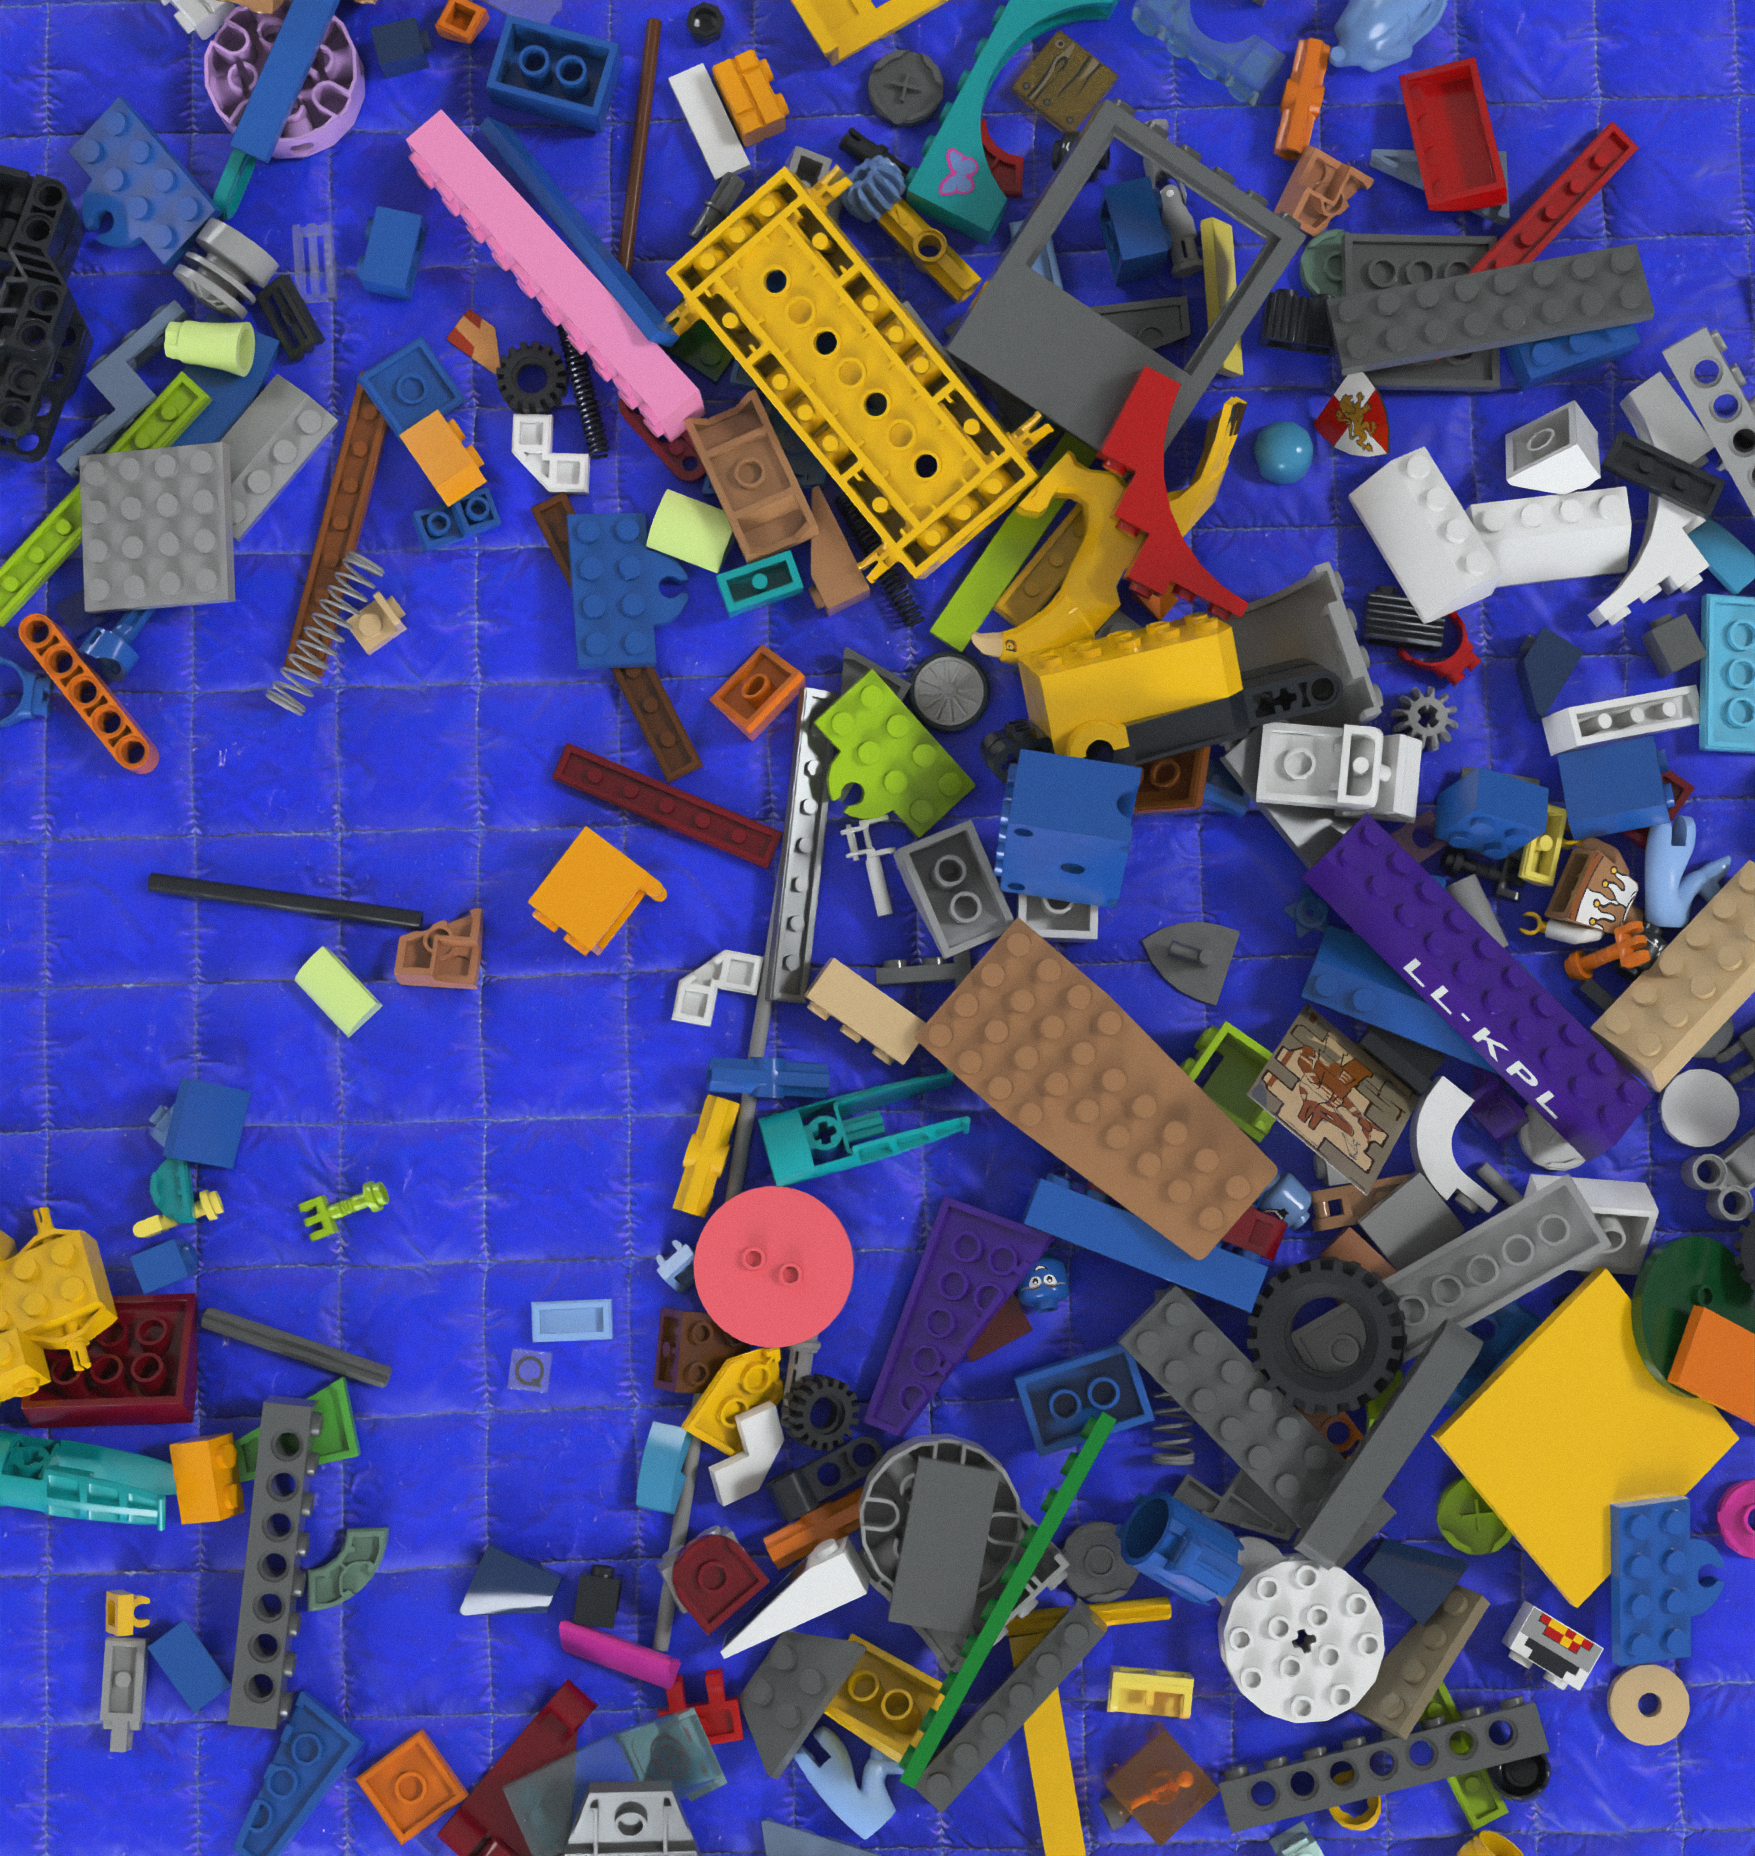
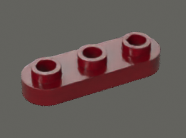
(670, 453)

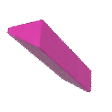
(619, 1654)

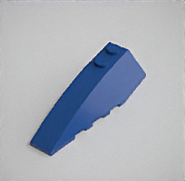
(1363, 986)

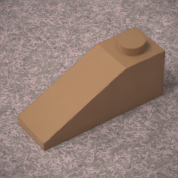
(833, 566)

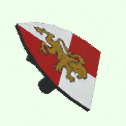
(1356, 418)

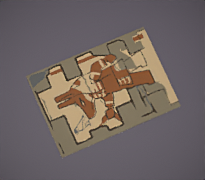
(1334, 1098)

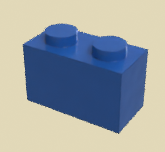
(392, 252)

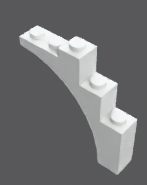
(1666, 551)

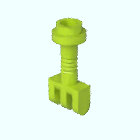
(373, 1196)

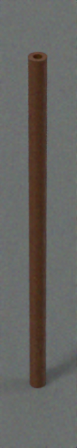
(639, 143)

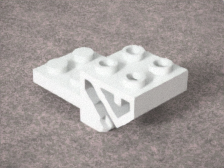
(1340, 770)

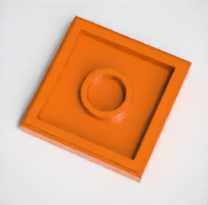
(412, 1786)

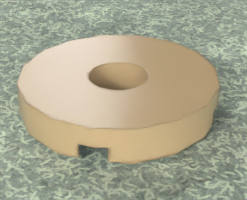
(1669, 1715)

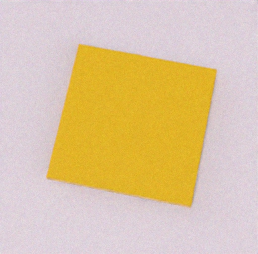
(1577, 1429)

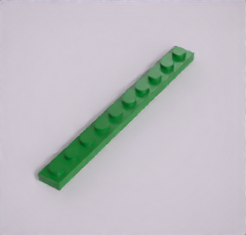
(998, 1611)

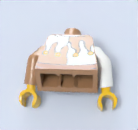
(1590, 896)

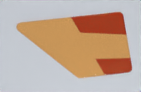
(477, 340)

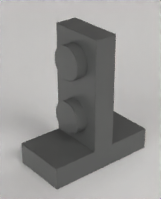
(932, 971)

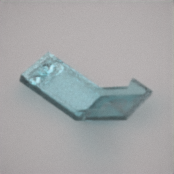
(654, 1750)

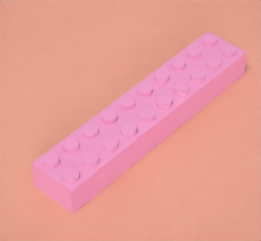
(554, 276)

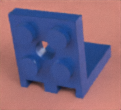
(1512, 1327)

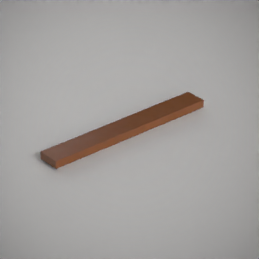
(340, 524)

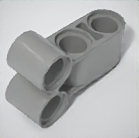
(1730, 1173)

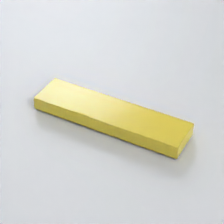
(1220, 281)

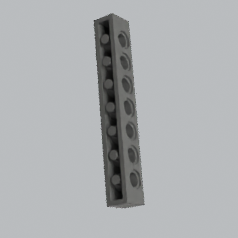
(248, 1702)
(1524, 1741)

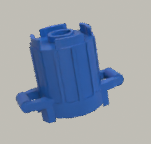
(1180, 1548)

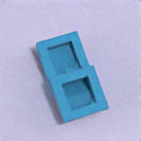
(1727, 556)
(660, 1471)

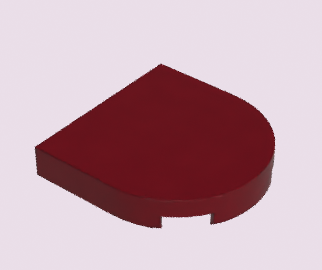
(715, 1579)

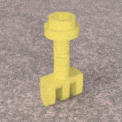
(209, 1205)

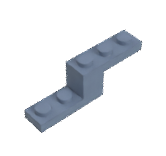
(122, 387)

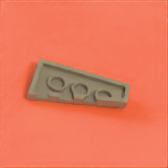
(1420, 1663)

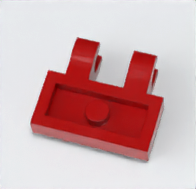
(718, 1716)

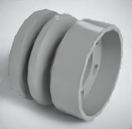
(224, 271)

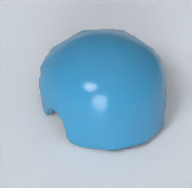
(1283, 452)

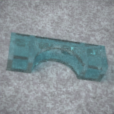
(1241, 66)

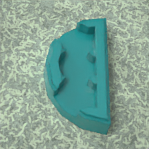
(173, 1191)

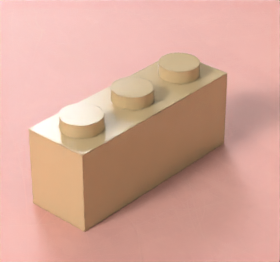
(864, 1012)

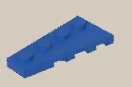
(306, 1766)

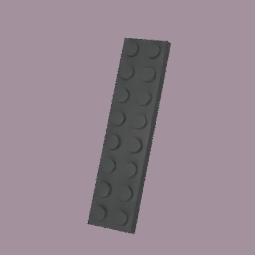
(1489, 309)
(1238, 1411)

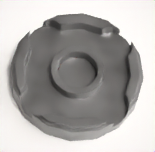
(1096, 1563)

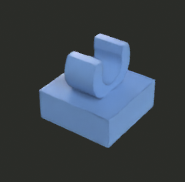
(679, 1268)

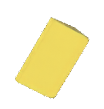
(1542, 854)

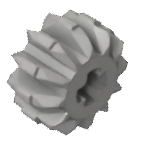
(1413, 709)

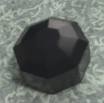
(705, 23)

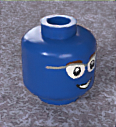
(1045, 1284)

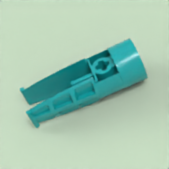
(794, 1146)
(83, 1480)

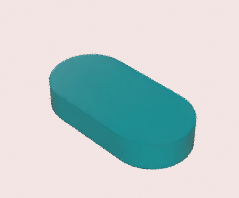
(234, 183)

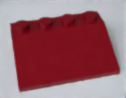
(137, 1374)

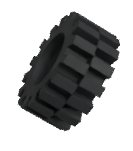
(526, 357)
(838, 1420)

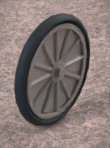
(948, 691)

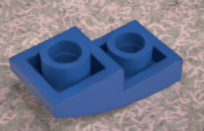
(462, 520)

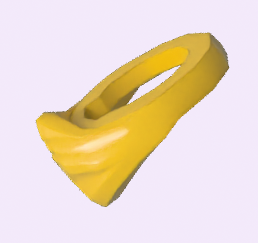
(1362, 1822)

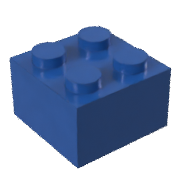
(1133, 230)
(1491, 813)

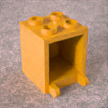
(592, 893)

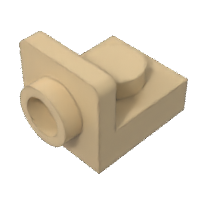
(377, 623)

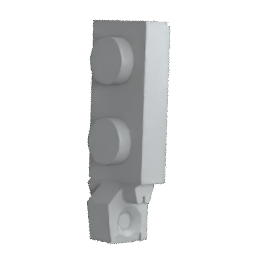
(124, 1688)

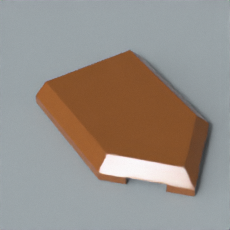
(1173, 782)

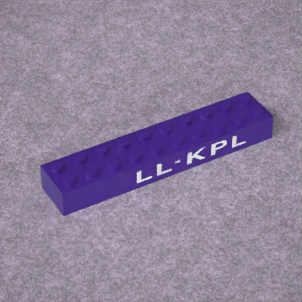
(1478, 988)

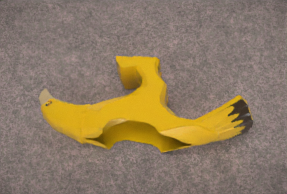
(1089, 586)

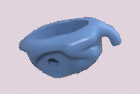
(1382, 31)

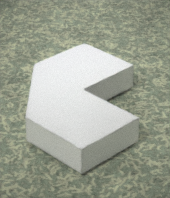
(555, 471)
(699, 989)
(746, 1471)

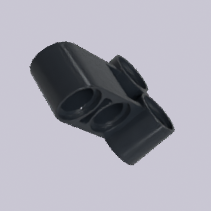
(800, 1490)

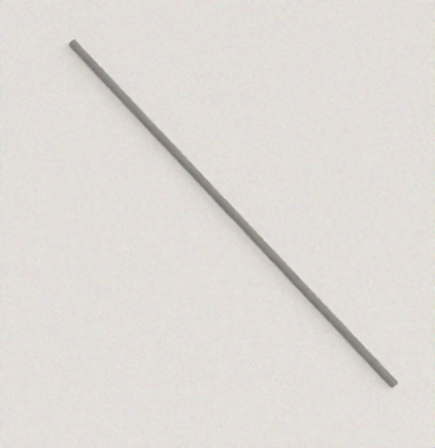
(734, 1187)

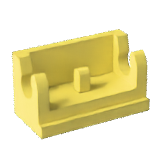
(1150, 1691)

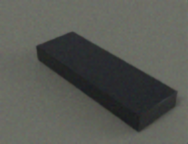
(1663, 474)

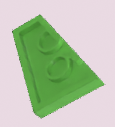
(336, 1440)

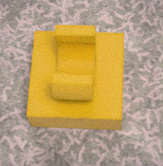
(120, 1612)

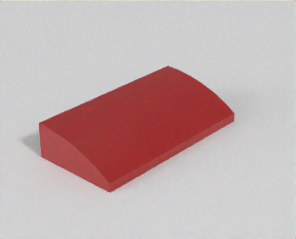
(1453, 137)

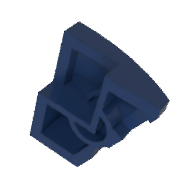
(1412, 1576)
(510, 1585)

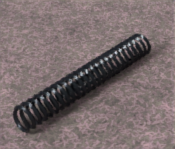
(588, 391)
(854, 533)

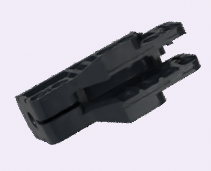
(36, 258)

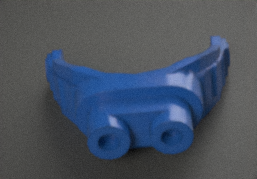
(34, 696)

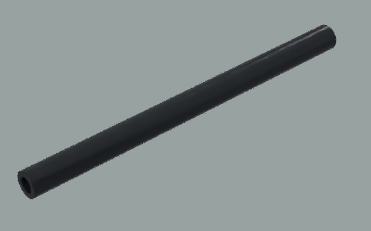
(286, 901)

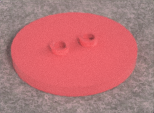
(773, 1266)

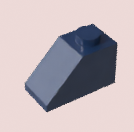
(1544, 669)

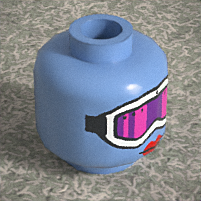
(1286, 1200)

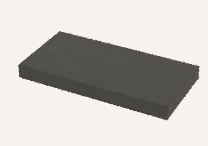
(1305, 829)
(943, 1545)

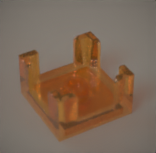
(1160, 1784)

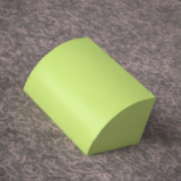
(691, 531)
(337, 991)

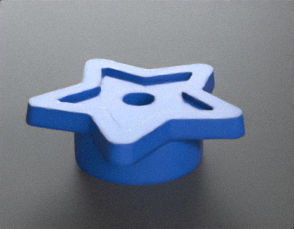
(1298, 913)

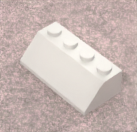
(1556, 535)
(1425, 536)

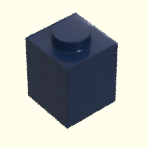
(401, 47)

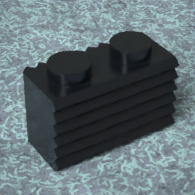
(1296, 323)
(1394, 623)

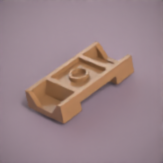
(752, 479)

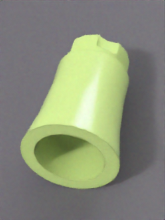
(212, 345)

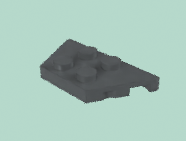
(793, 1692)

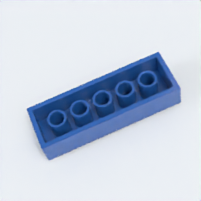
(1123, 1236)

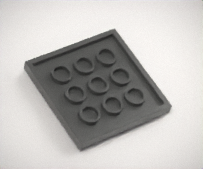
(1397, 260)

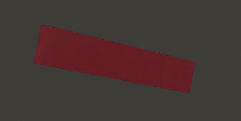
(667, 806)

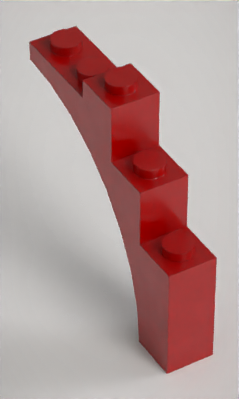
(1163, 557)

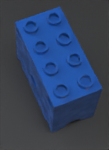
(1066, 828)

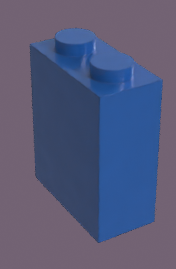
(1615, 788)

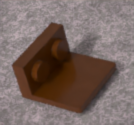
(691, 1350)

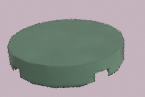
(1317, 269)

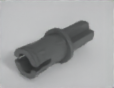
(718, 205)

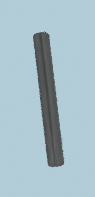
(296, 1347)

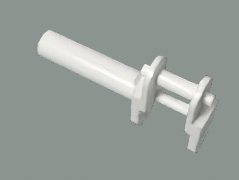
(873, 863)

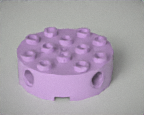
(326, 100)

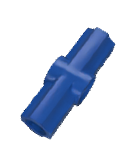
(767, 1077)

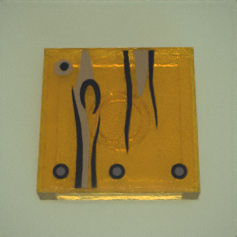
(1064, 83)

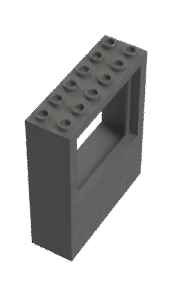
(1066, 355)

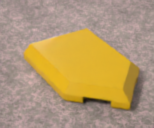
(737, 1387)

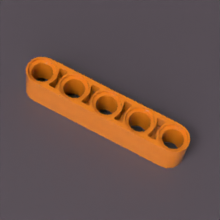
(75, 681)

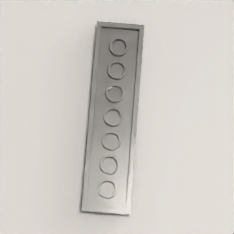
(1469, 1275)

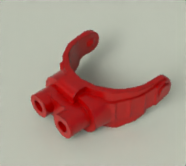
(1453, 666)

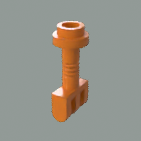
(1581, 966)

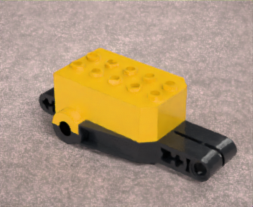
(1152, 695)

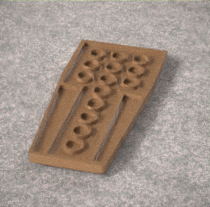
(1096, 1091)

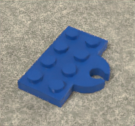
(140, 186)
(618, 590)
(1657, 1579)

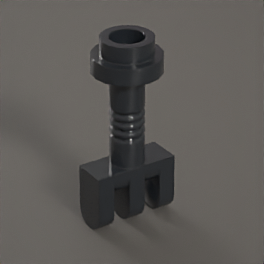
(1454, 860)

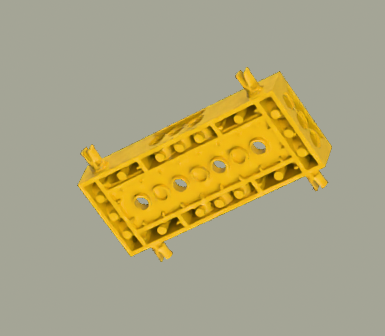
(876, 352)

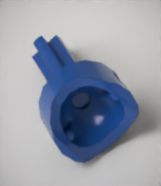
(114, 647)

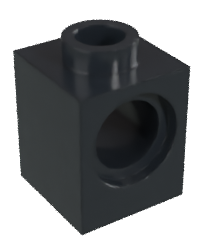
(598, 1596)

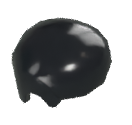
(1521, 1779)

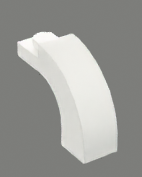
(1431, 1145)

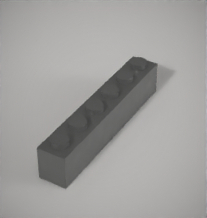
(1010, 1704)

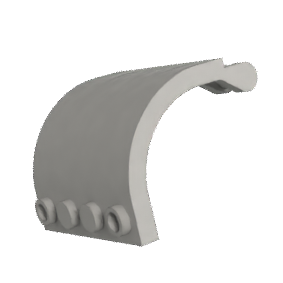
(1314, 625)

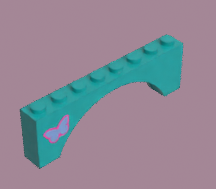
(954, 175)

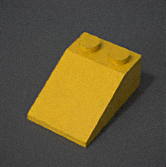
(885, 1701)

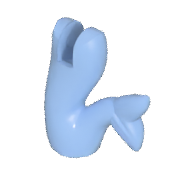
(1666, 857)
(860, 1809)

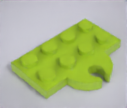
(889, 758)

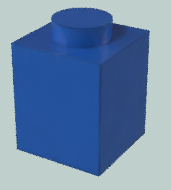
(165, 1265)

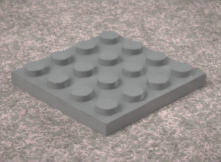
(157, 528)

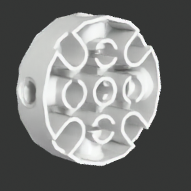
(1337, 1656)

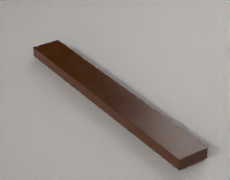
(640, 684)

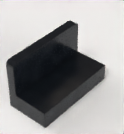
(1402, 1058)

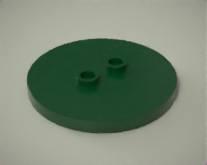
(1669, 1284)

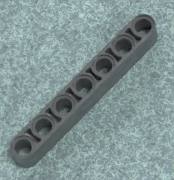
(1388, 1444)

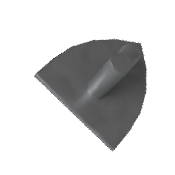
(1193, 957)

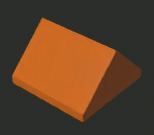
(758, 691)

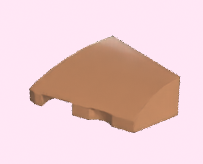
(1319, 190)

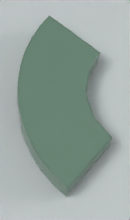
(350, 1570)

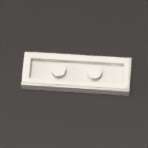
(709, 122)

